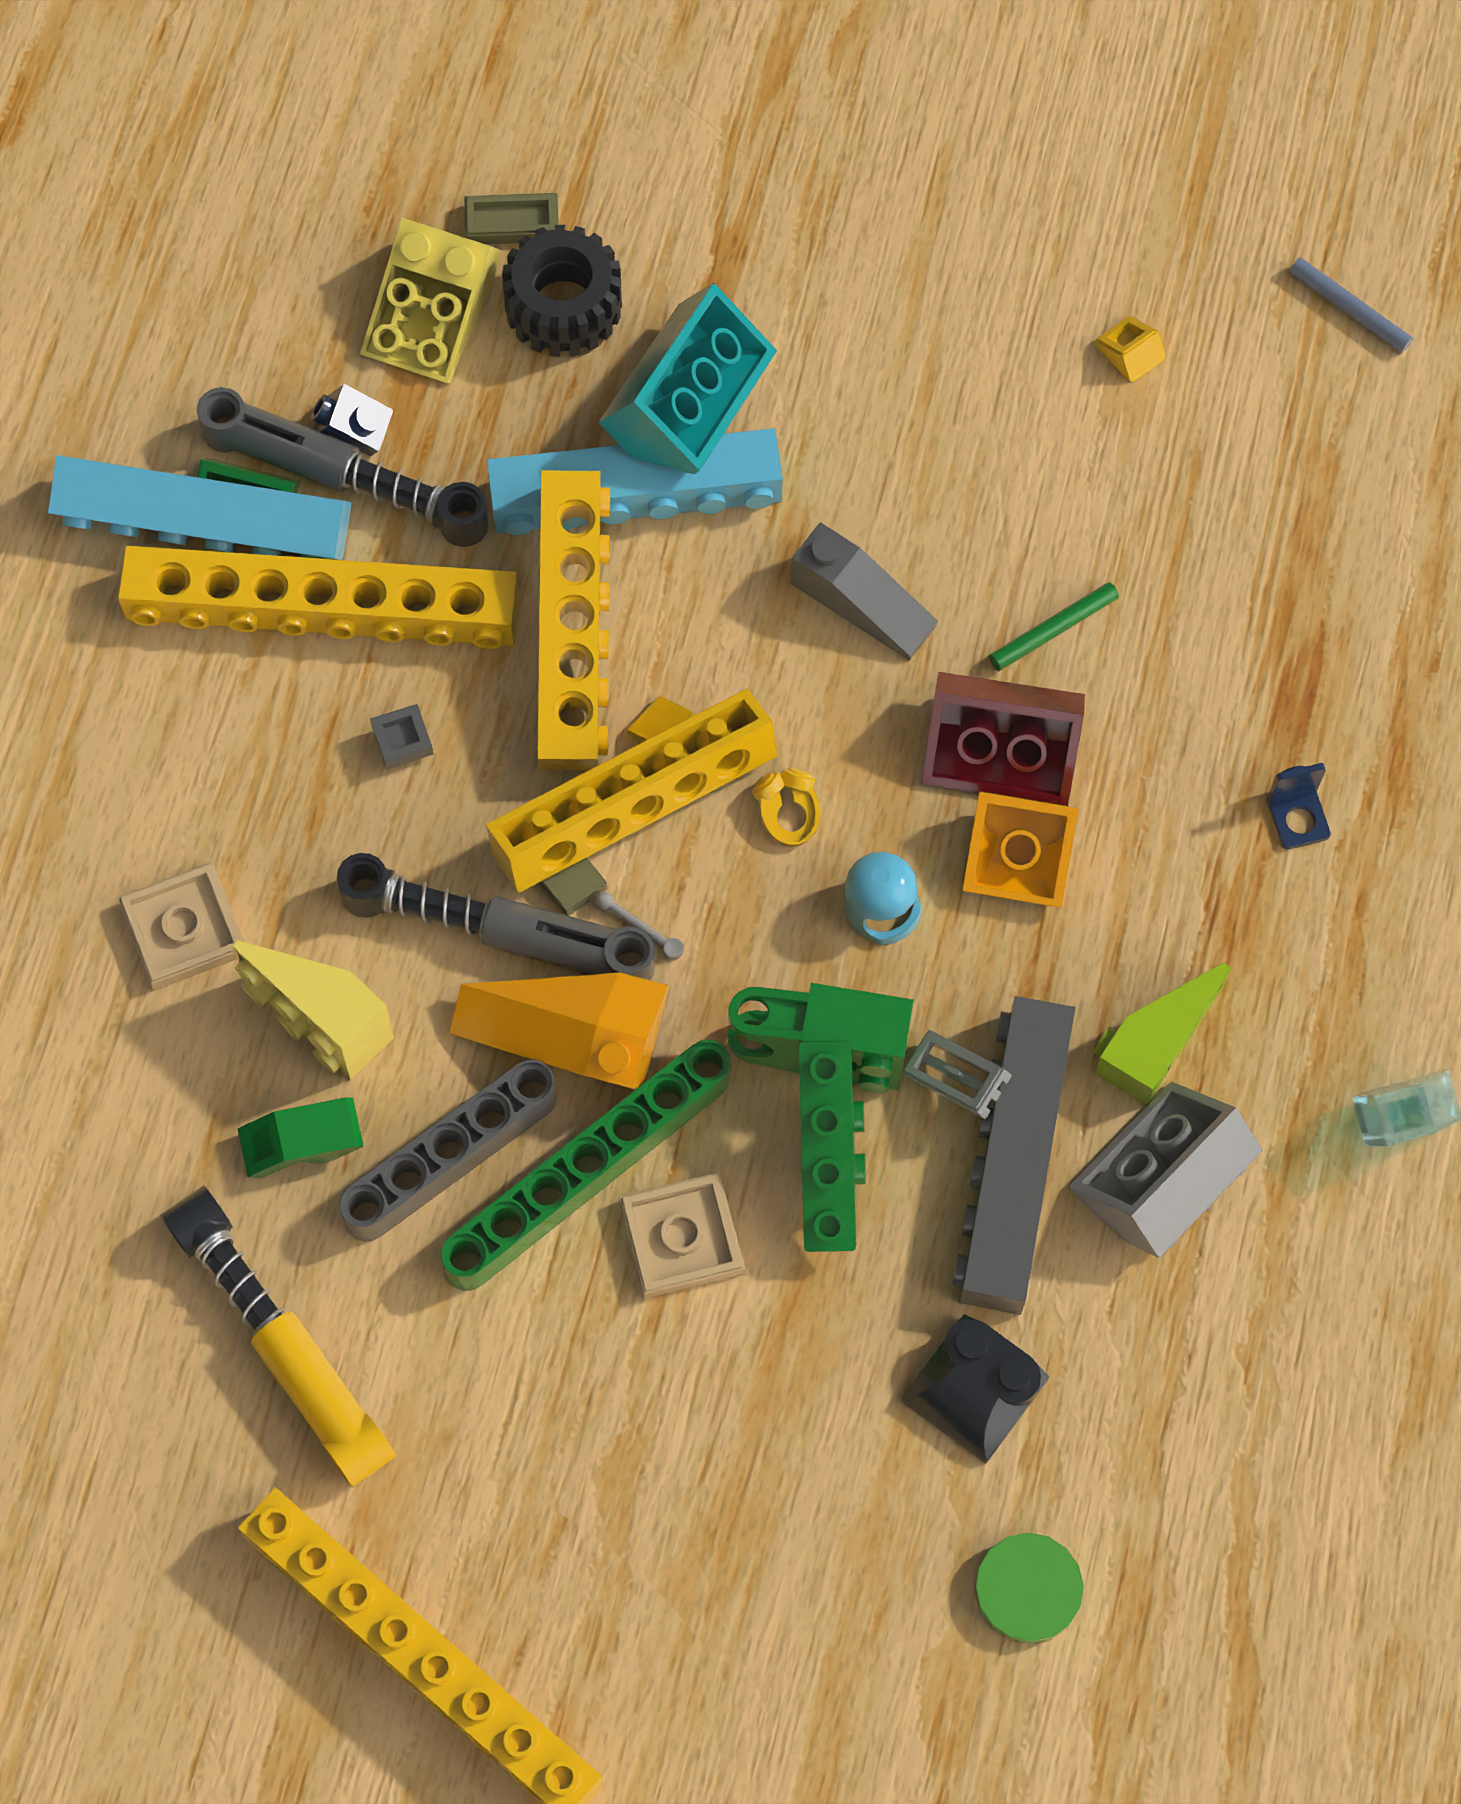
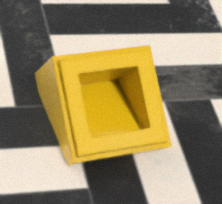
(1132, 347)
(657, 718)

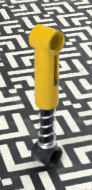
(282, 1342)

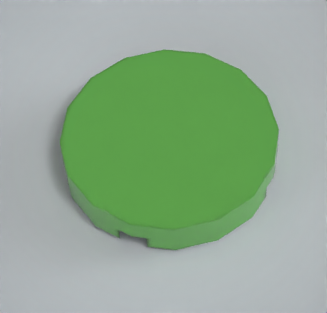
(1029, 1588)

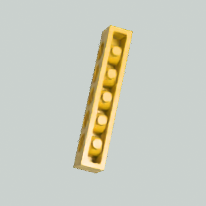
(563, 497)
(632, 790)

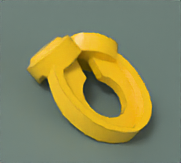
(767, 793)

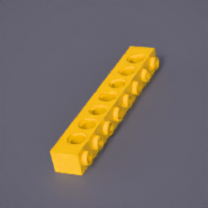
(153, 570)
(418, 1653)

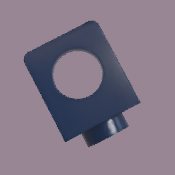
(1298, 790)

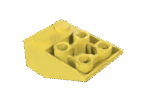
(429, 300)
(318, 1002)

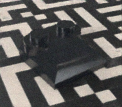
(976, 1387)

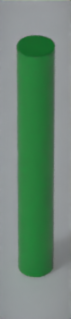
(1053, 626)

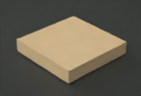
(182, 925)
(681, 1235)

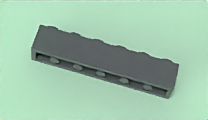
(1016, 1157)

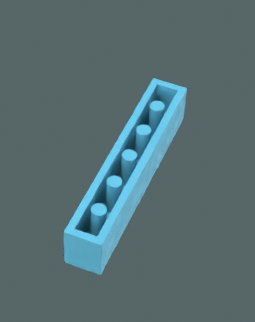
(737, 473)
(197, 508)

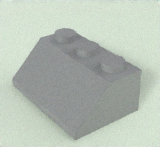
(1167, 1167)

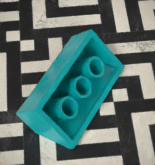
(689, 383)

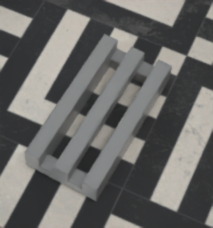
(986, 1090)

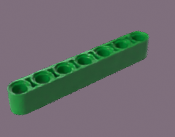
(579, 1187)

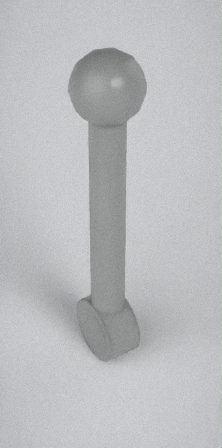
(671, 947)

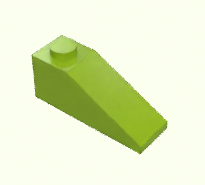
(1155, 1035)

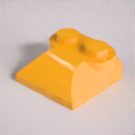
(1020, 849)

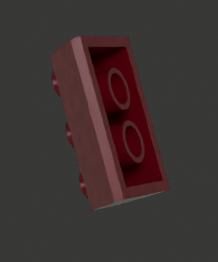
(1003, 738)

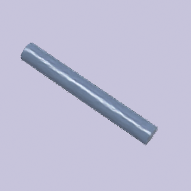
(1351, 305)

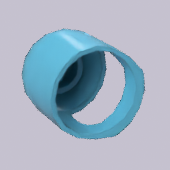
(881, 889)

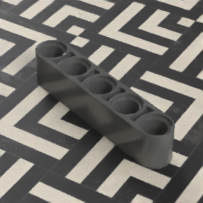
(440, 1173)

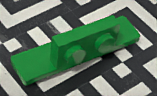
(828, 1146)

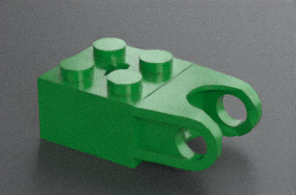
(870, 1021)

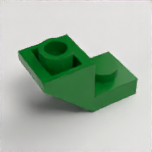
(300, 1134)

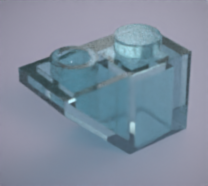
(1407, 1109)

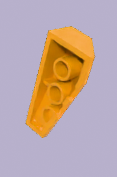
(577, 1023)

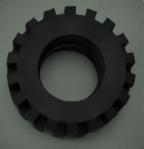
(557, 258)

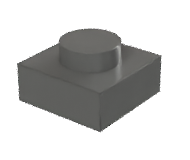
(401, 736)

